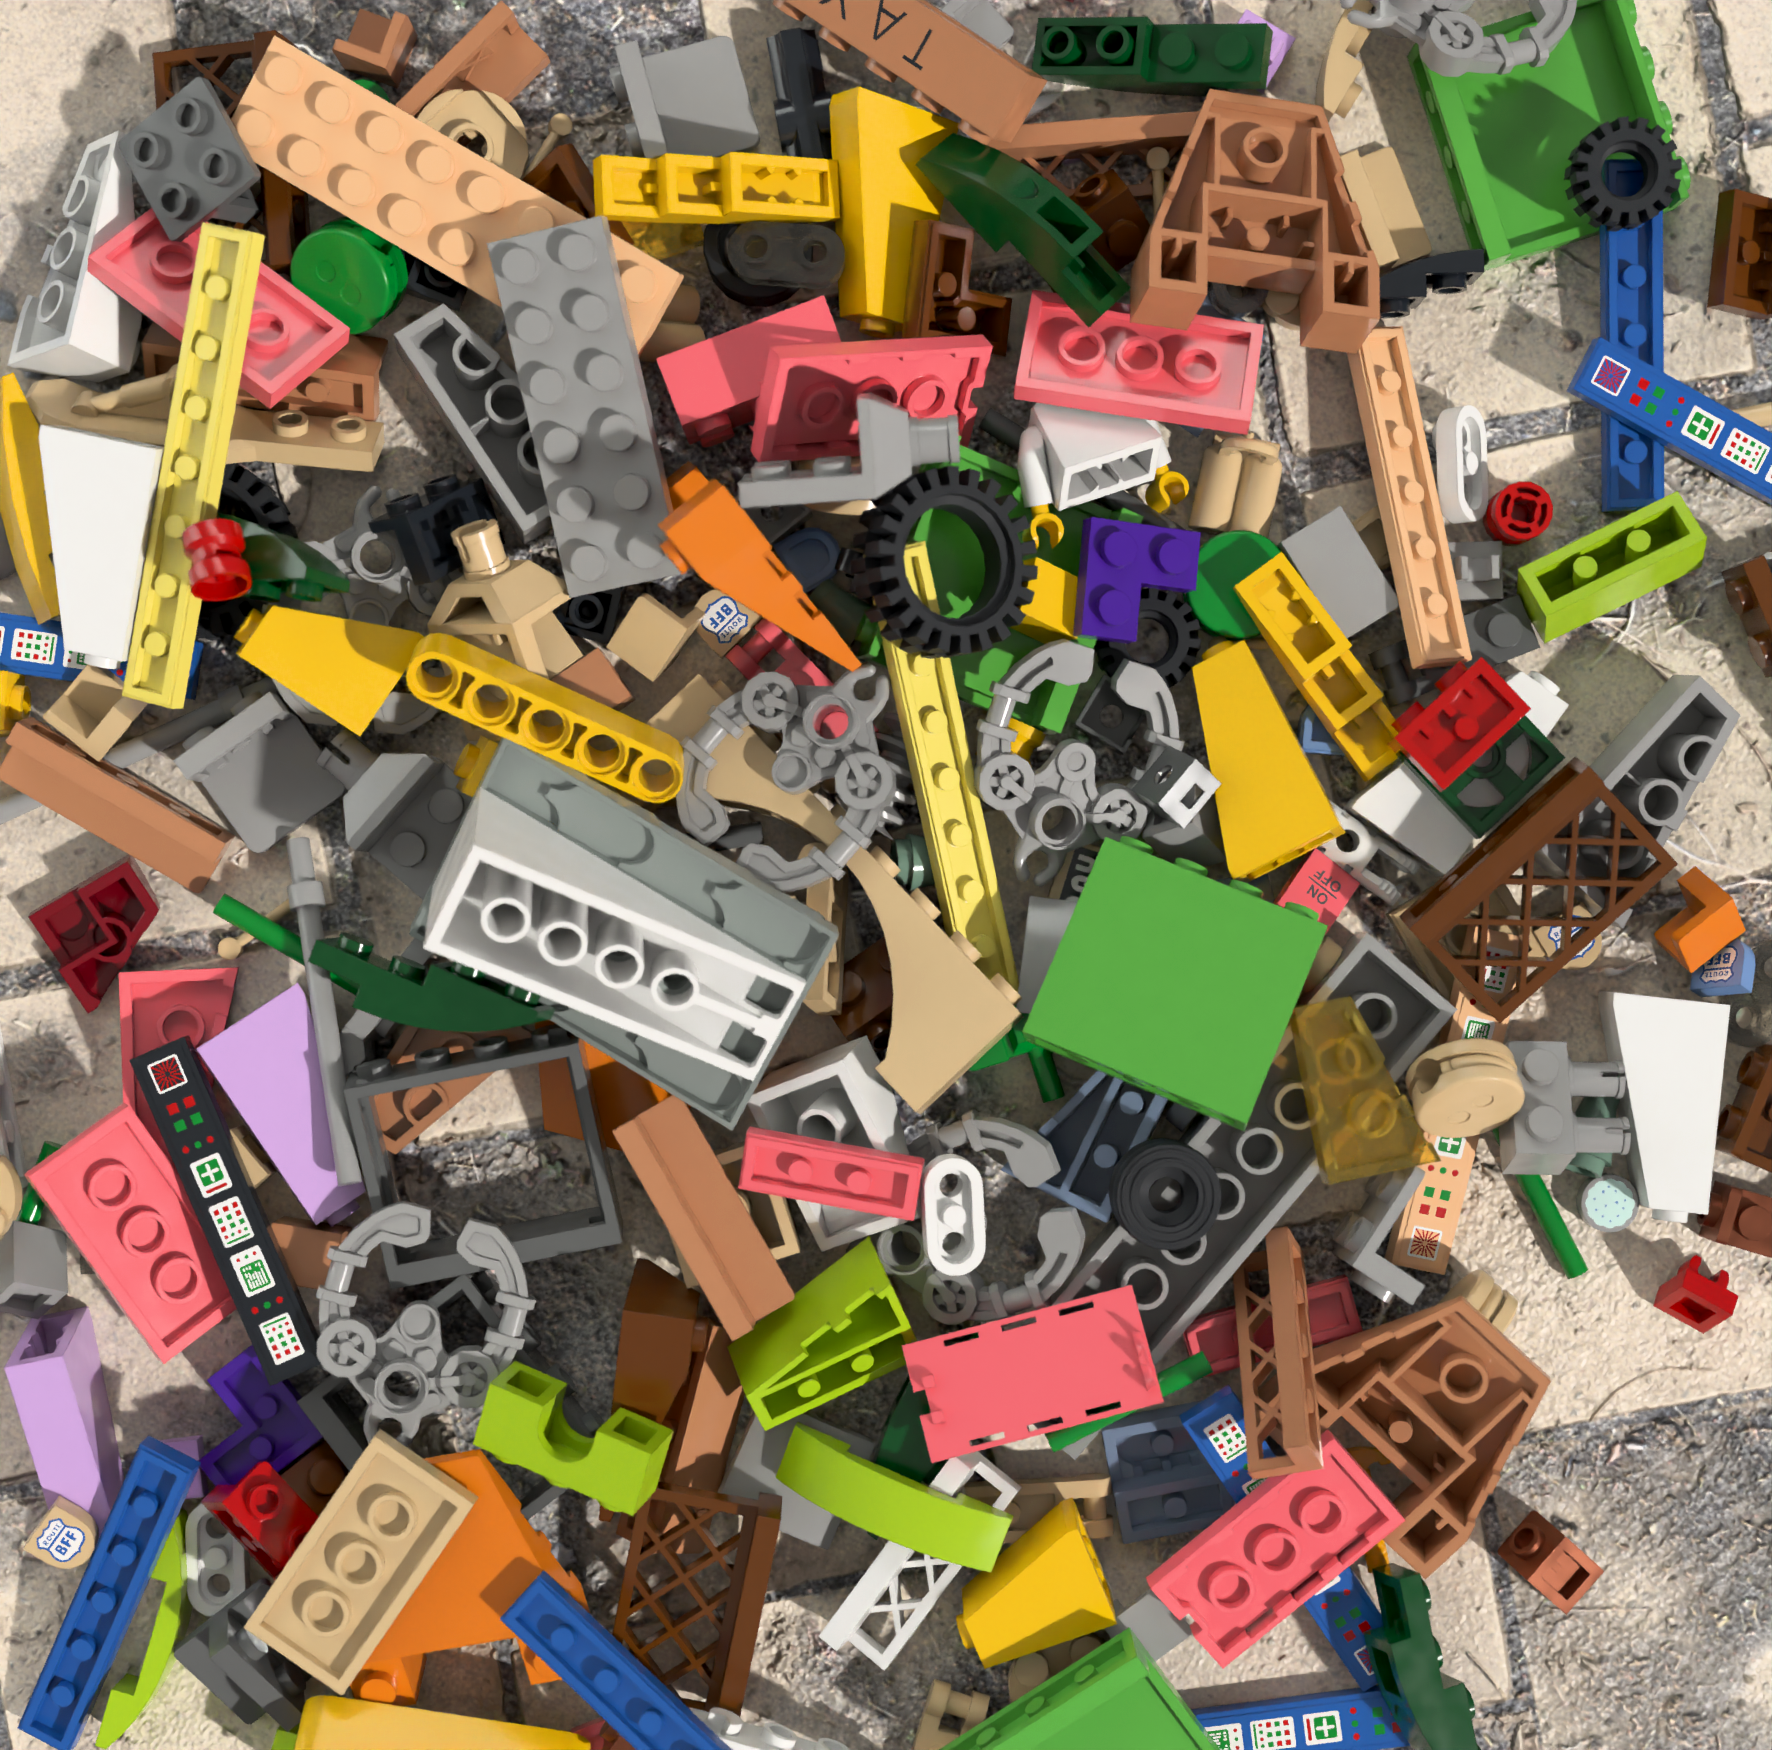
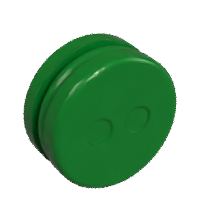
(350, 273)
(1221, 566)

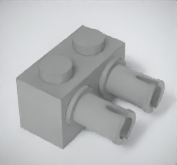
(1545, 1129)

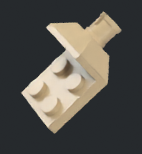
(495, 609)

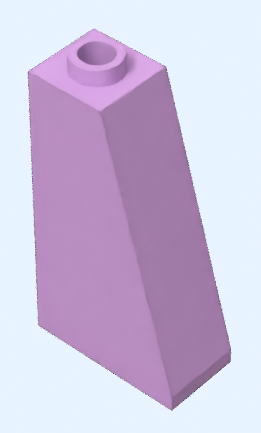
(276, 1086)
(67, 1412)

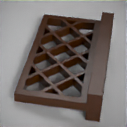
(283, 204)
(1505, 852)
(743, 1596)

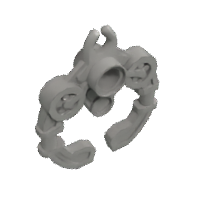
(1455, 42)
(374, 600)
(804, 760)
(1069, 773)
(964, 1296)
(414, 1341)

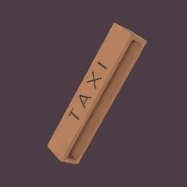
(933, 54)

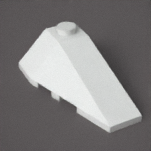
(77, 321)

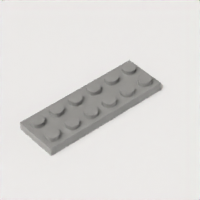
(585, 403)

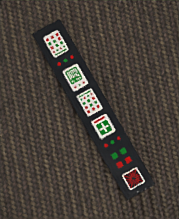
(228, 1209)

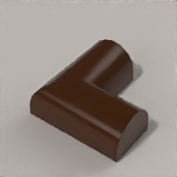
(939, 292)

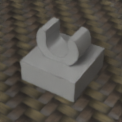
(1478, 570)

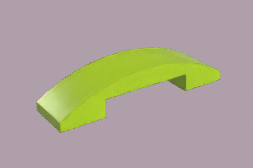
(890, 1503)
(134, 1692)

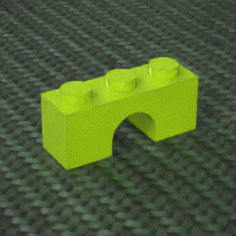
(527, 1428)

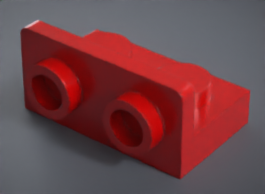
(1459, 724)
(263, 1516)

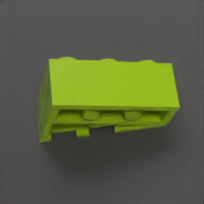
(825, 1340)

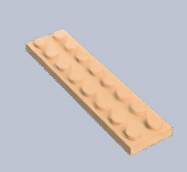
(412, 179)

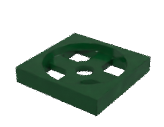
(1479, 820)

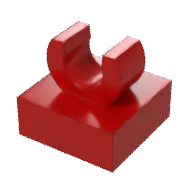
(1696, 1299)

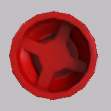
(1507, 520)
(216, 560)

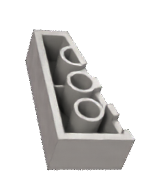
(482, 411)
(1653, 774)

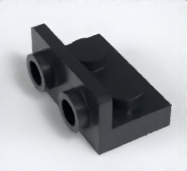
(427, 521)

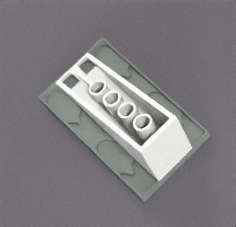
(624, 930)

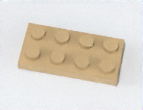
(361, 1562)

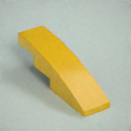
(716, 189)
(24, 501)
(1320, 664)

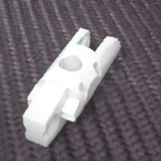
(1366, 844)

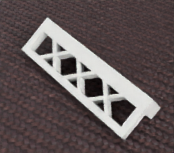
(894, 1557)

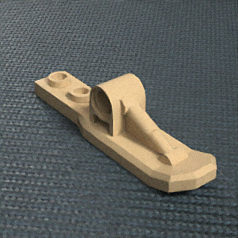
(142, 415)

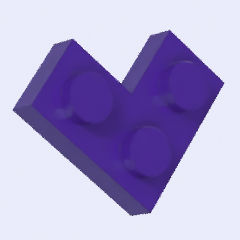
(1119, 561)
(271, 1422)

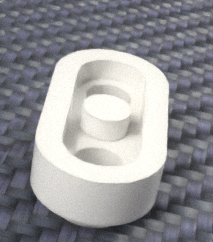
(1461, 464)
(953, 1212)
(209, 1555)

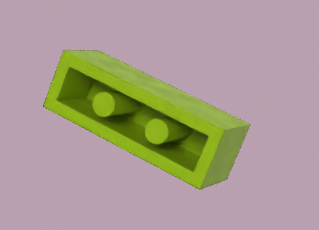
(1611, 567)

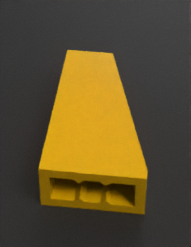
(880, 200)
(1268, 791)

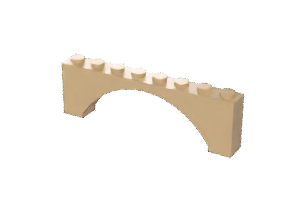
(942, 1003)

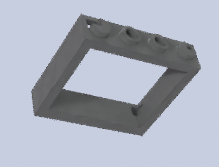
(531, 1238)
(346, 1433)

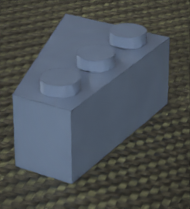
(1091, 1138)

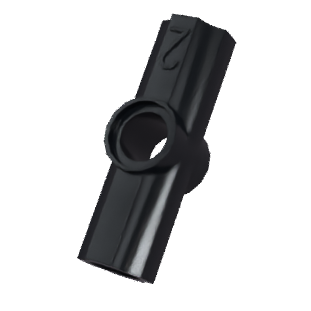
(801, 94)

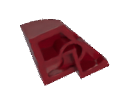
(97, 927)

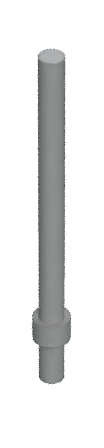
(155, 739)
(306, 899)

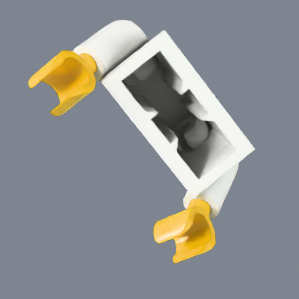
(1085, 455)

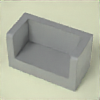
(1340, 572)

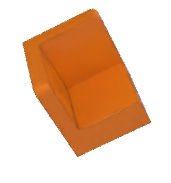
(1704, 925)

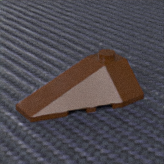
(655, 1344)

